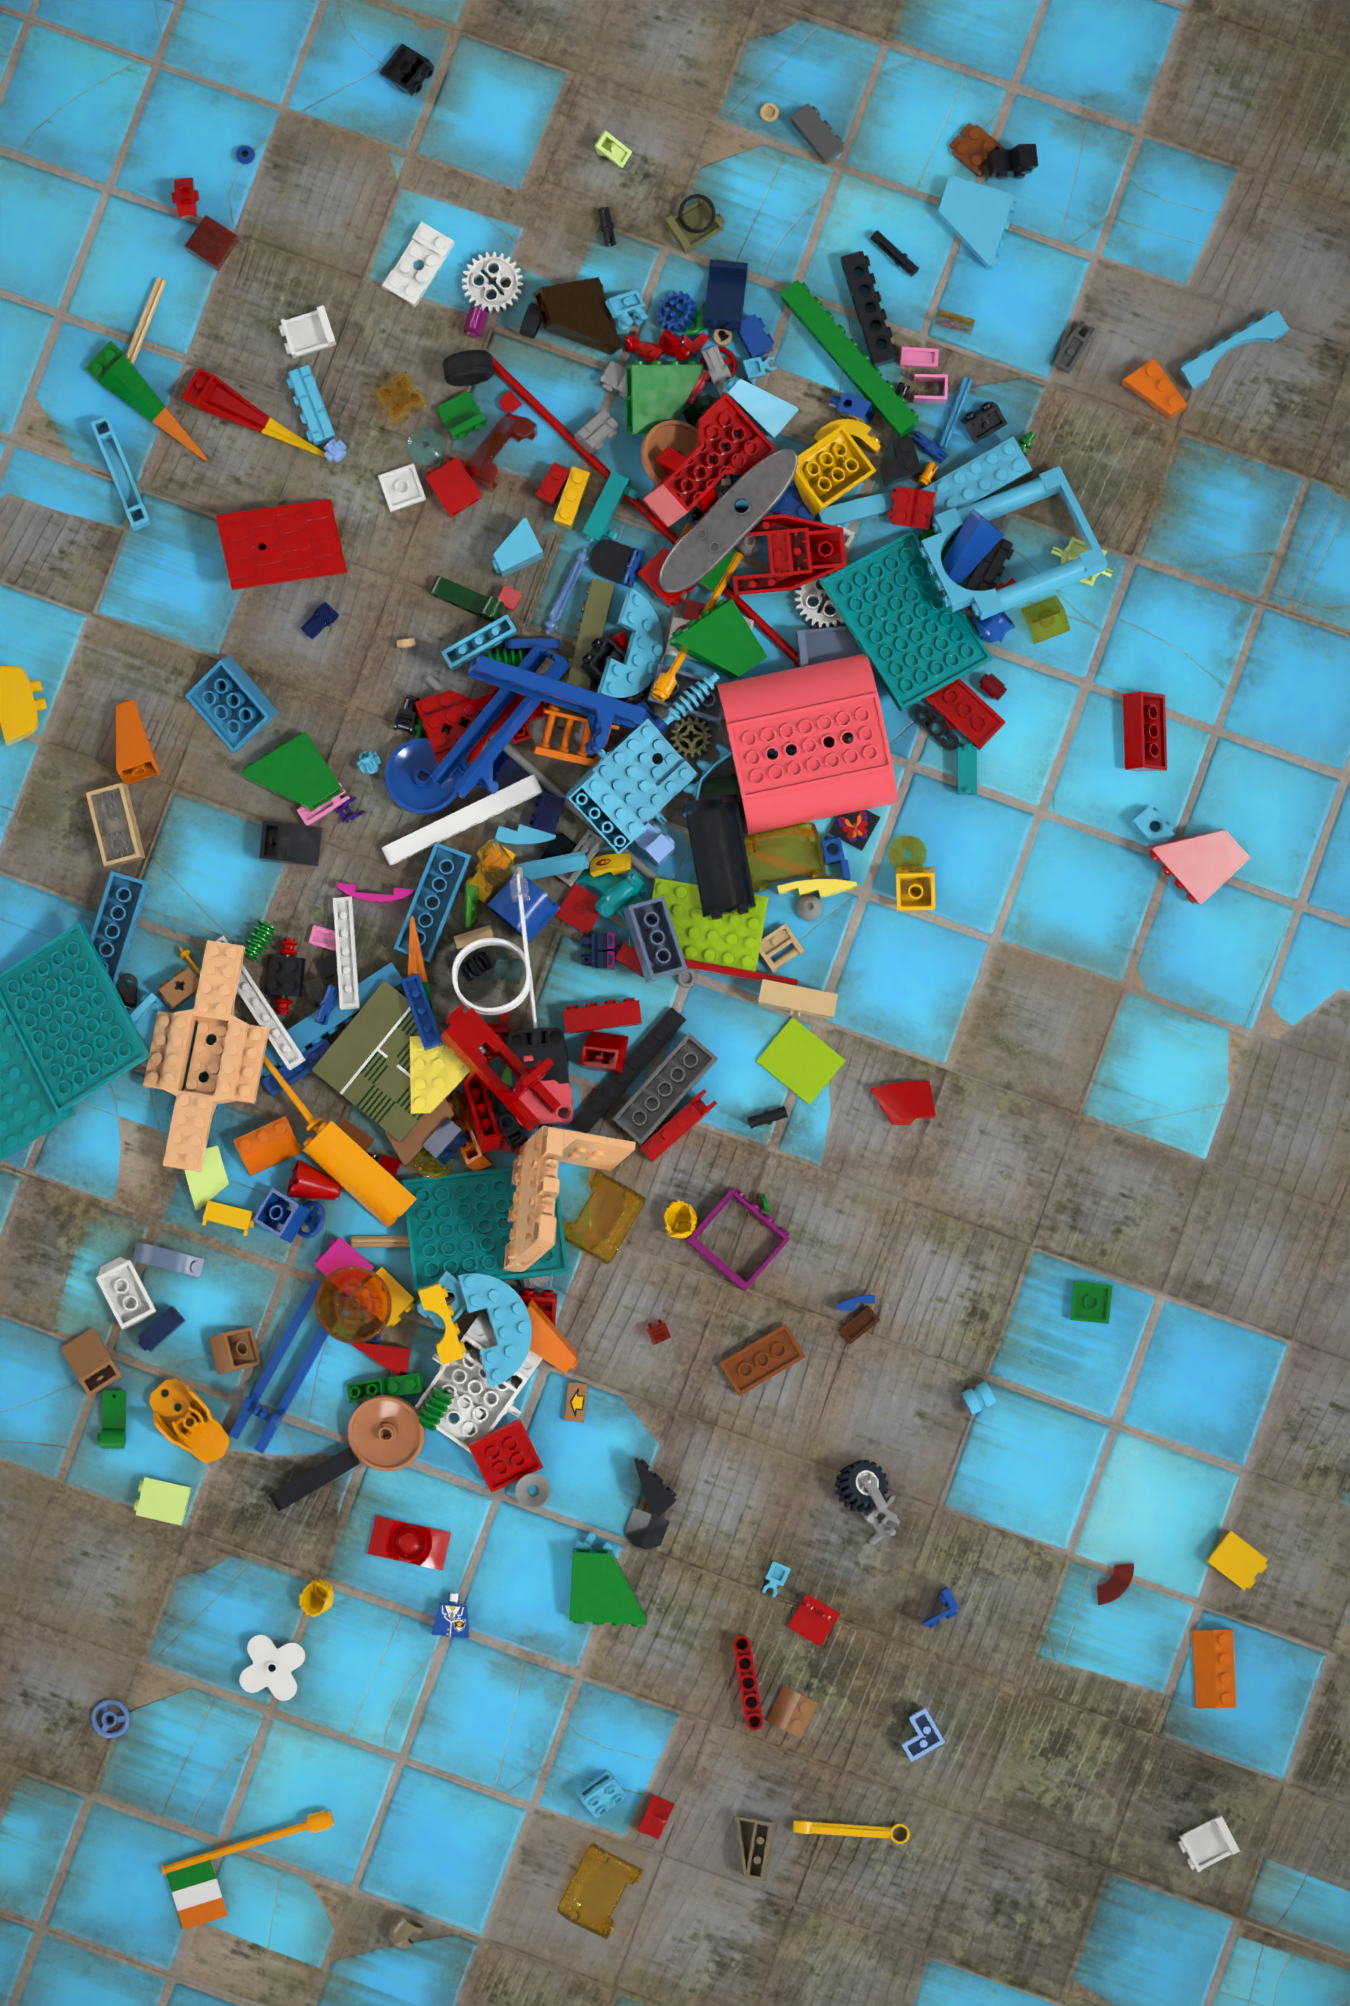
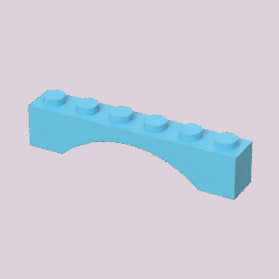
(1266, 330)
(121, 473)

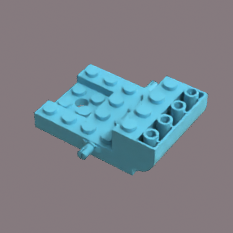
(628, 788)

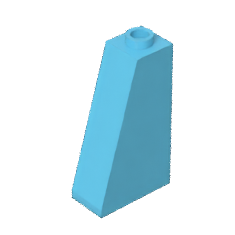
(760, 406)

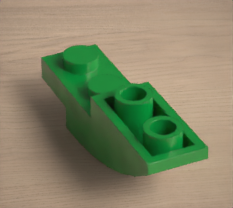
(392, 1386)

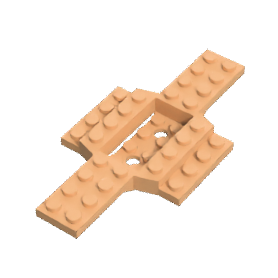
(231, 1062)

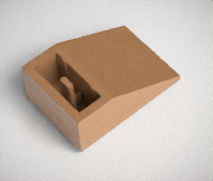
(91, 1362)

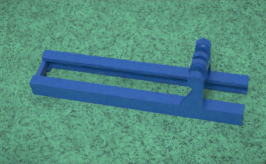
(600, 709)
(481, 770)
(249, 1404)

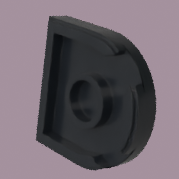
(610, 559)

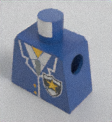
(853, 408)
(452, 1618)

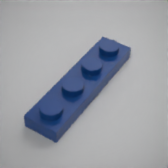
(421, 1012)
(312, 1057)

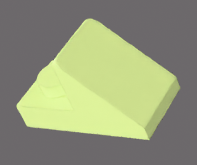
(612, 149)

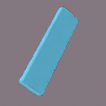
(554, 865)

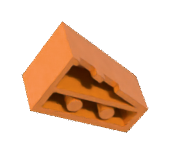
(1155, 388)

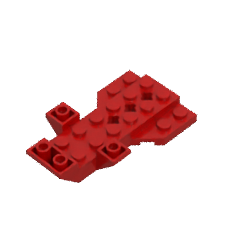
(692, 476)
(451, 708)

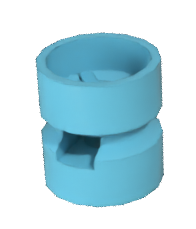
(977, 1398)

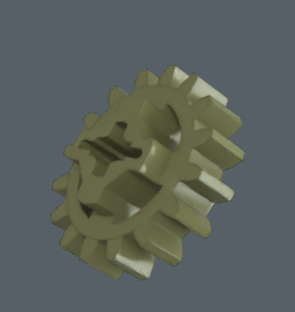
(691, 745)

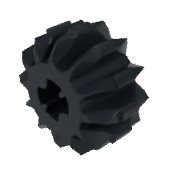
(476, 966)

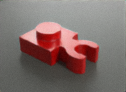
(672, 346)

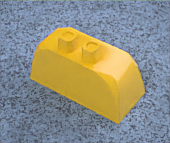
(18, 705)

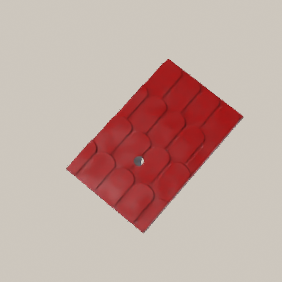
(298, 542)

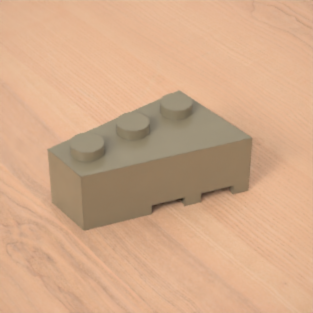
(756, 1845)

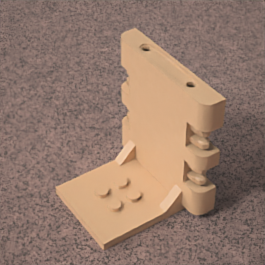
(538, 1187)

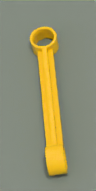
(809, 1827)

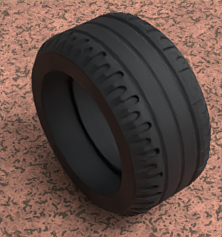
(468, 368)

